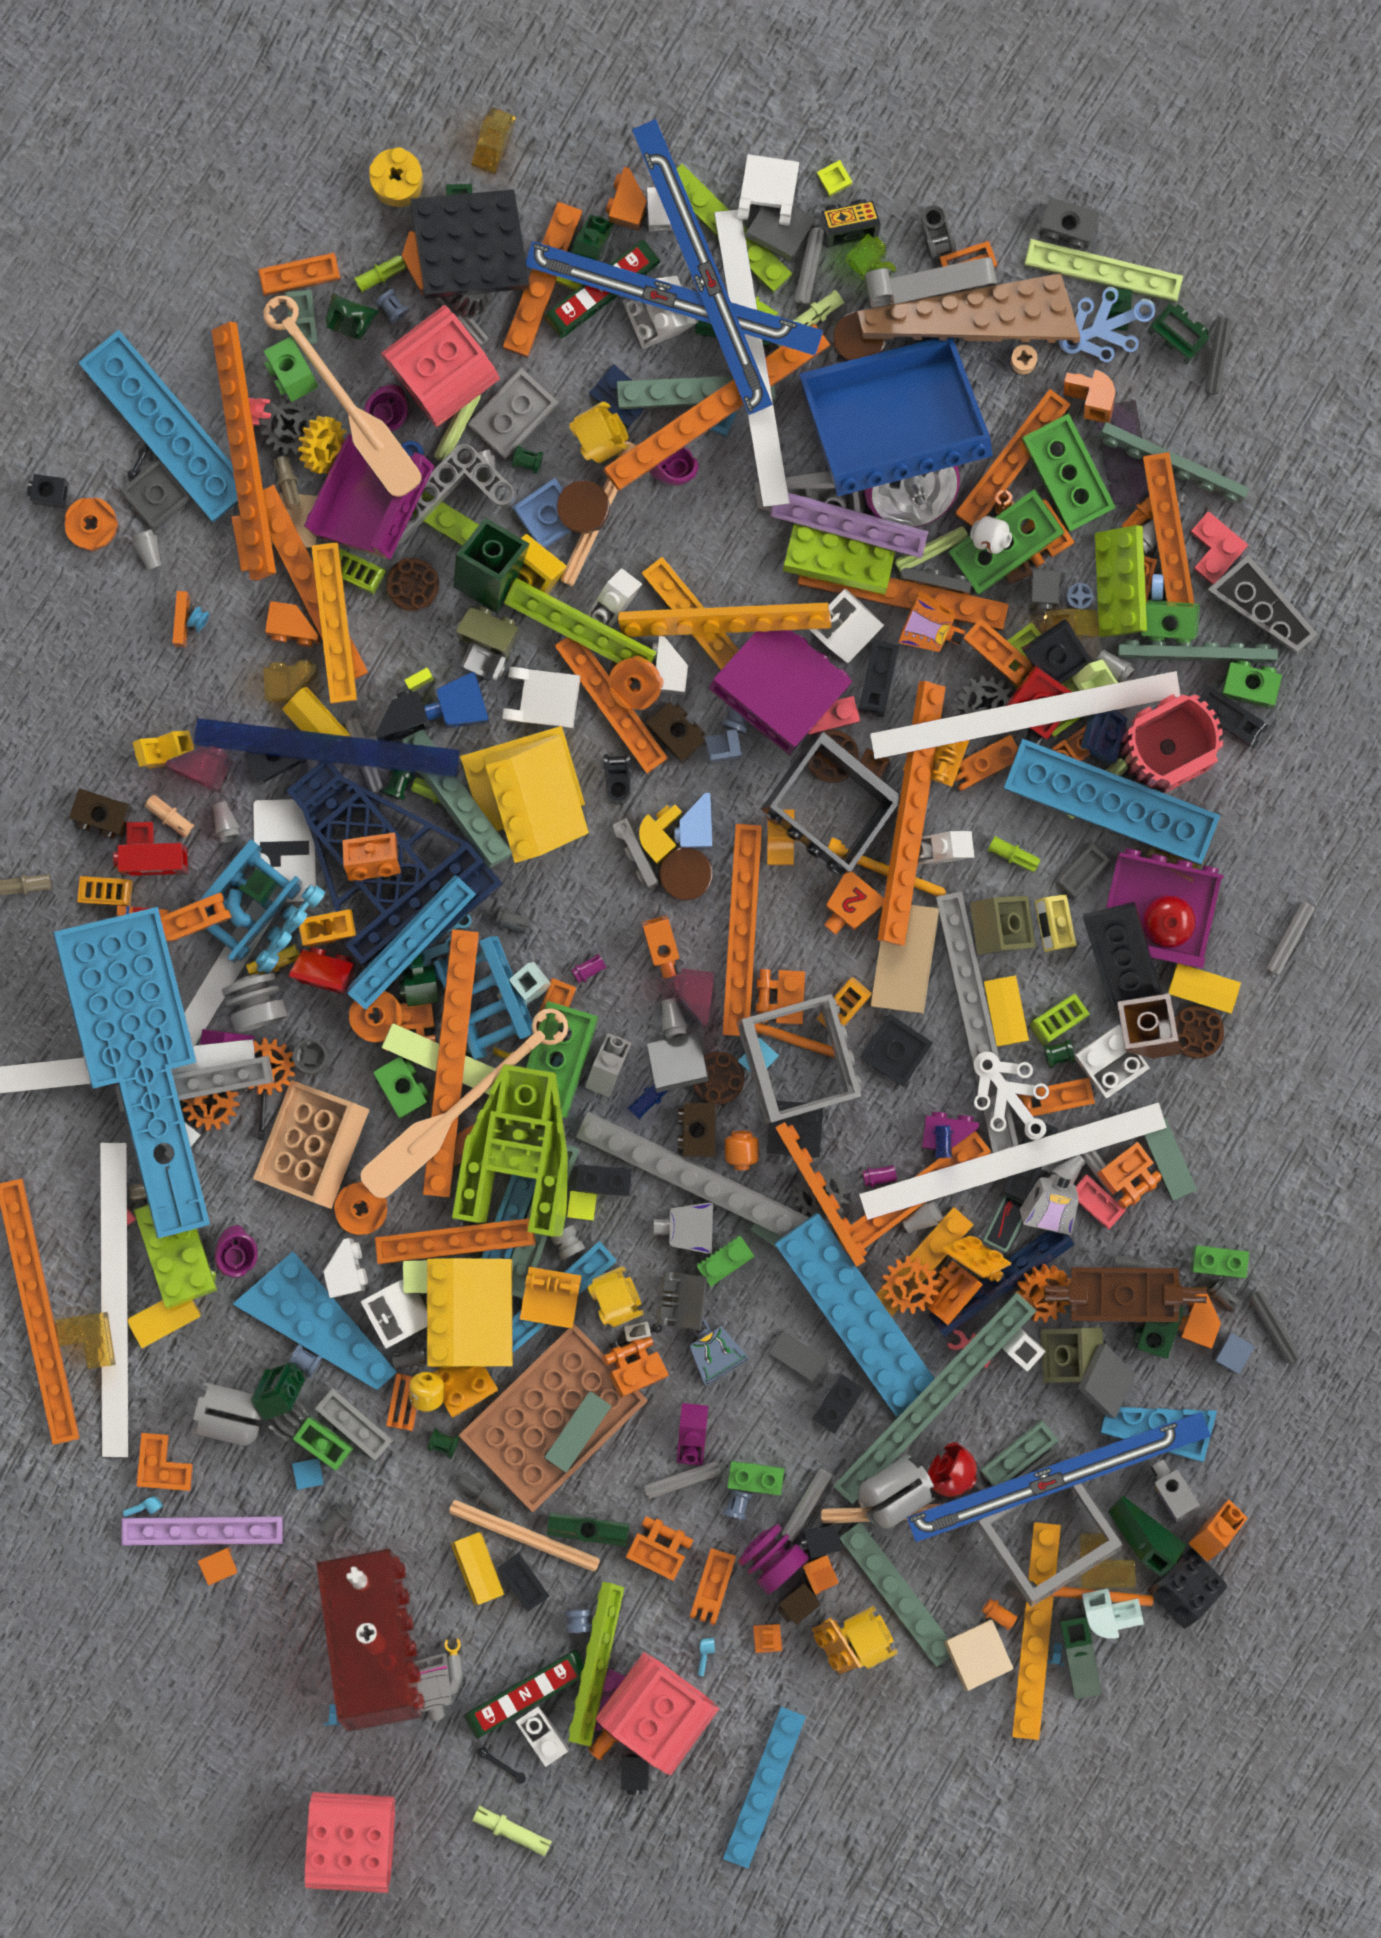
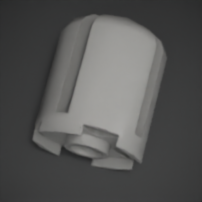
(223, 1427)
(897, 1491)

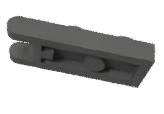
(934, 579)

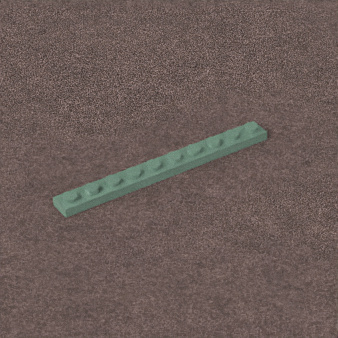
(936, 1395)

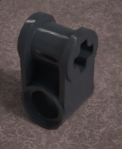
(617, 772)

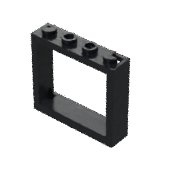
(857, 772)

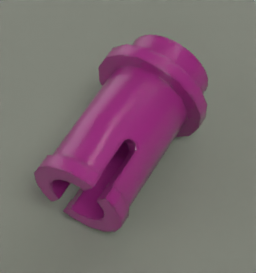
(588, 968)
(879, 1175)

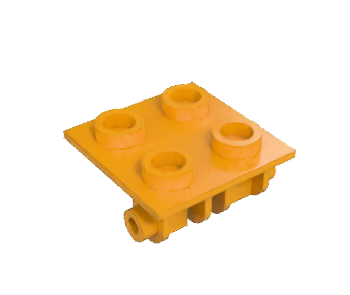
(947, 762)
(977, 1257)
(550, 1297)
(465, 1387)
(839, 1652)

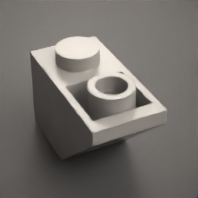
(608, 1065)

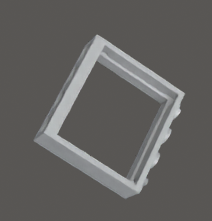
(758, 1069)
(1068, 1574)

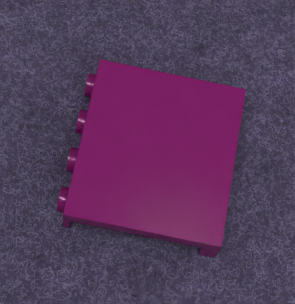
(359, 509)
(780, 686)
(1146, 879)

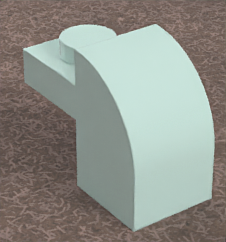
(529, 982)
(1108, 1618)

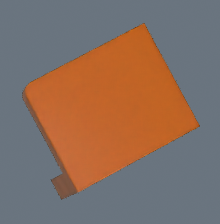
(218, 1566)
(820, 1574)

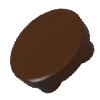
(849, 340)
(583, 507)
(412, 584)
(826, 770)
(686, 874)
(1199, 1031)
(724, 1076)

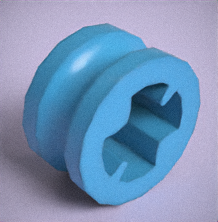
(198, 619)

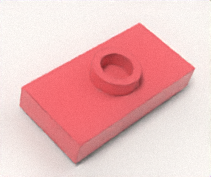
(1098, 1202)

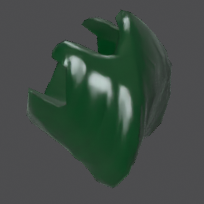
(349, 317)

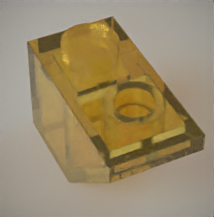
(493, 140)
(1082, 621)
(284, 681)

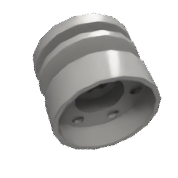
(254, 1002)

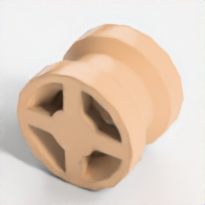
(1023, 364)

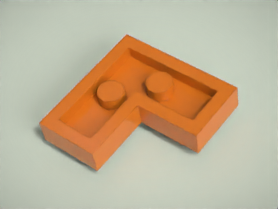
(156, 1471)

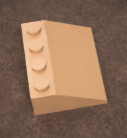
(311, 1144)

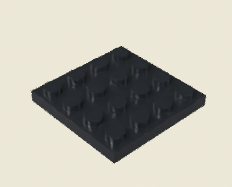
(469, 243)

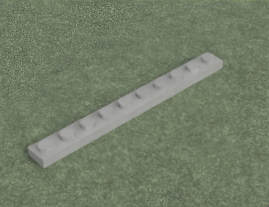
(973, 1007)
(689, 1175)

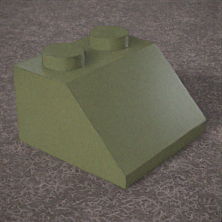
(488, 631)
(1002, 924)
(1068, 1352)

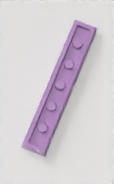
(852, 525)
(202, 1530)

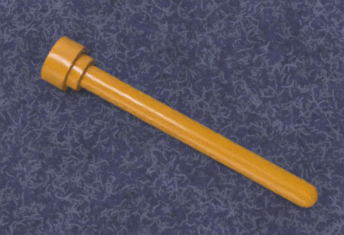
(840, 850)

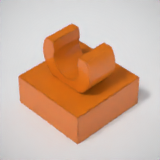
(767, 1638)

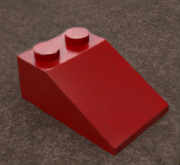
(323, 971)

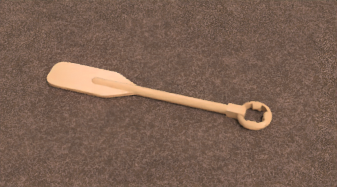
(368, 433)
(425, 1137)

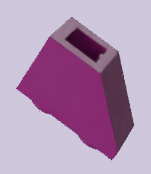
(962, 1128)
(692, 1434)

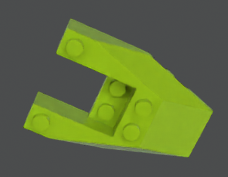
(521, 1136)

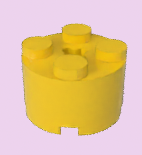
(400, 163)
(599, 433)
(616, 1297)
(869, 1638)

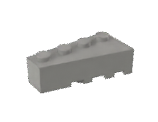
(1259, 601)

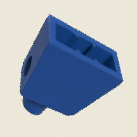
(459, 703)

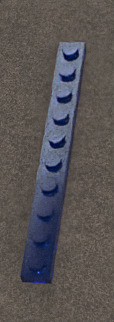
(327, 747)

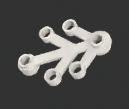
(1007, 1092)

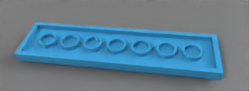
(163, 424)
(1111, 802)
(855, 1312)

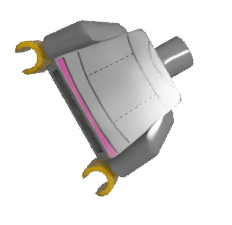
(439, 1680)

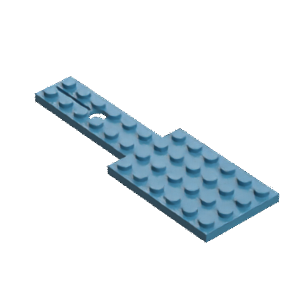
(134, 1036)

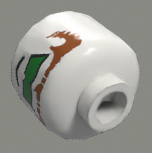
(991, 534)

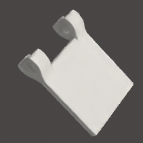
(769, 184)
(546, 698)

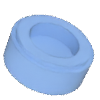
(1157, 587)

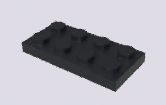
(1122, 953)

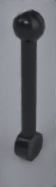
(133, 472)
(261, 1134)
(655, 1328)
(519, 1777)

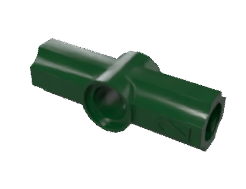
(570, 1527)

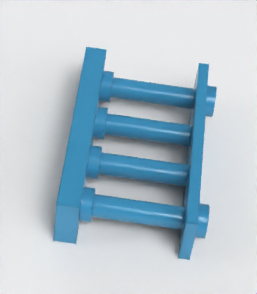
(234, 877)
(511, 1000)

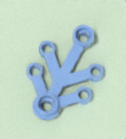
(1103, 328)

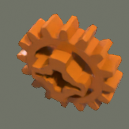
(284, 1064)
(210, 1115)
(924, 1289)
(1033, 1291)

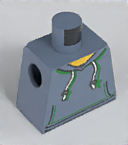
(715, 1353)

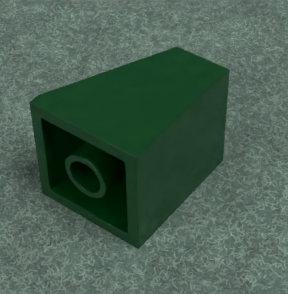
(489, 564)

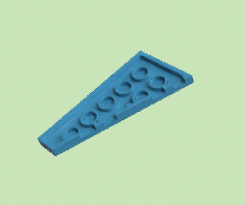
(301, 1309)

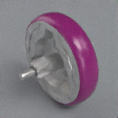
(916, 499)

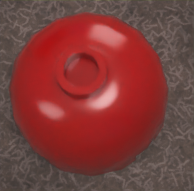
(1169, 921)
(953, 1471)

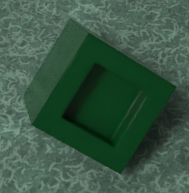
(259, 887)

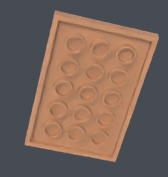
(535, 1409)

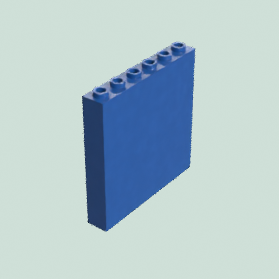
(895, 415)

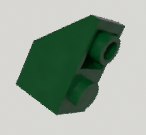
(593, 238)

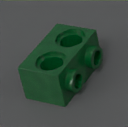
(1165, 1331)

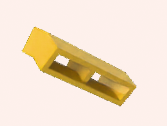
(312, 715)
(1204, 988)
(1006, 1011)
(159, 1321)
(477, 1568)

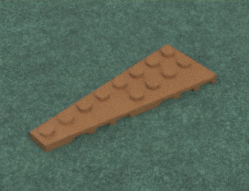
(1004, 311)

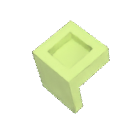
(1094, 675)
(415, 1276)

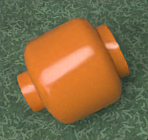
(741, 1149)

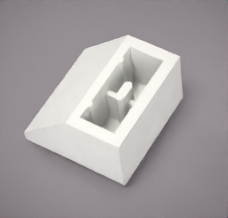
(654, 323)
(850, 626)
(1109, 1063)
(343, 1271)
(395, 1313)

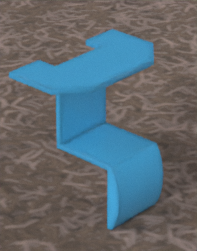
(1056, 1654)
(332, 1716)

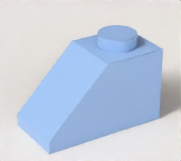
(696, 826)

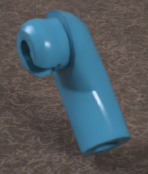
(238, 918)

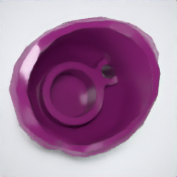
(391, 414)
(677, 468)
(235, 1259)

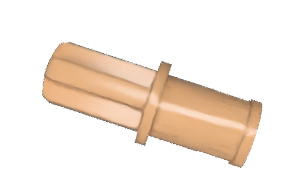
(169, 816)

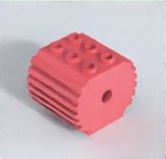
(440, 366)
(1188, 727)
(657, 1713)
(350, 1842)

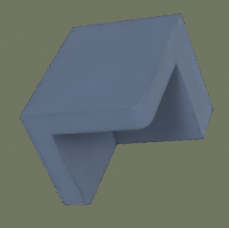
(724, 746)
(1233, 1353)

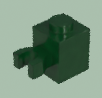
(419, 984)

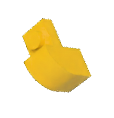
(156, 751)
(652, 835)

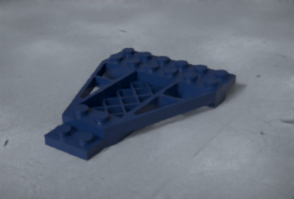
(328, 797)

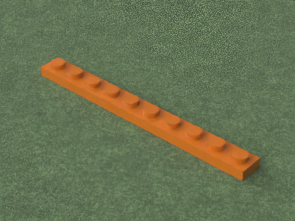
(700, 419)
(243, 451)
(910, 822)
(451, 1054)
(38, 1312)

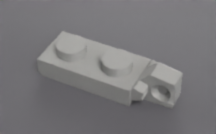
(635, 852)

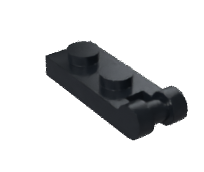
(878, 677)
(1233, 717)

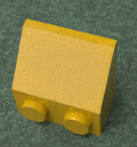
(540, 567)

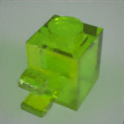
(868, 256)

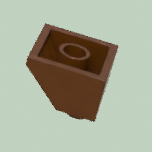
(1149, 1026)

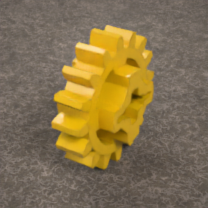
(321, 444)

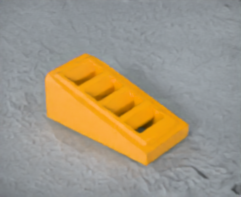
(125, 894)
(858, 988)

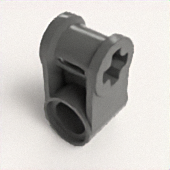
(939, 236)

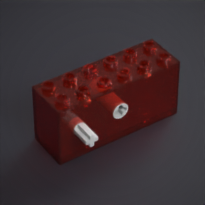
(370, 1640)

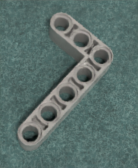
(929, 283)
(460, 471)

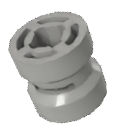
(568, 1243)

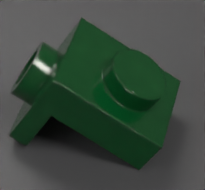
(1122, 305)

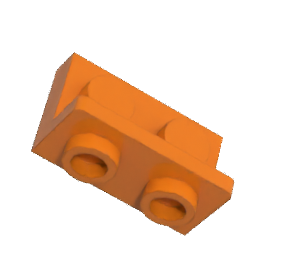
(371, 856)

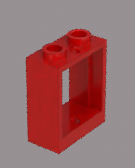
(165, 857)

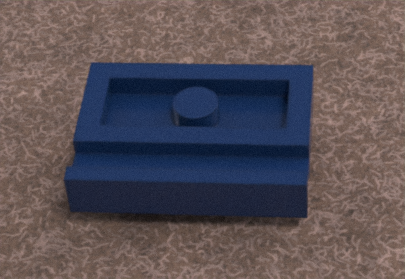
(607, 392)
(1104, 735)

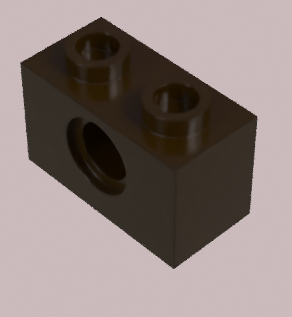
(680, 747)
(88, 802)
(697, 1113)
(798, 1603)

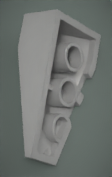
(820, 488)

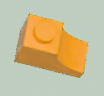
(779, 846)
(327, 928)

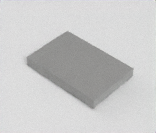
(513, 414)

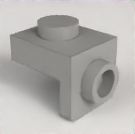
(483, 662)

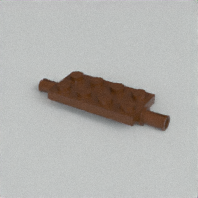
(1125, 1294)

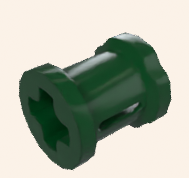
(527, 459)
(397, 784)
(1059, 1053)
(443, 1443)

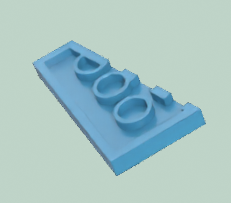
(1133, 1421)

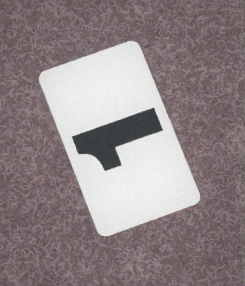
(285, 842)

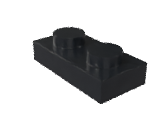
(523, 1581)

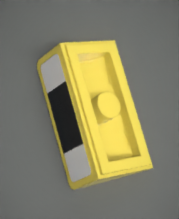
(1055, 923)

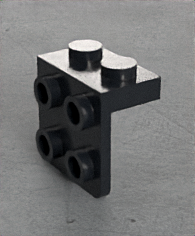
(1188, 1589)

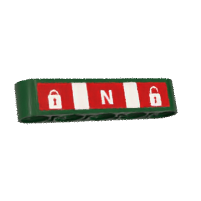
(589, 300)
(525, 1694)

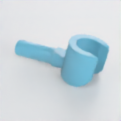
(151, 1504)
(706, 1647)

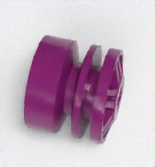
(772, 1558)

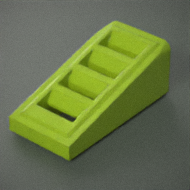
(376, 579)
(1042, 1033)

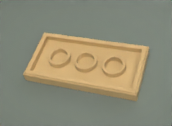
(905, 970)

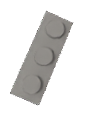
(354, 1424)

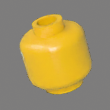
(426, 1391)

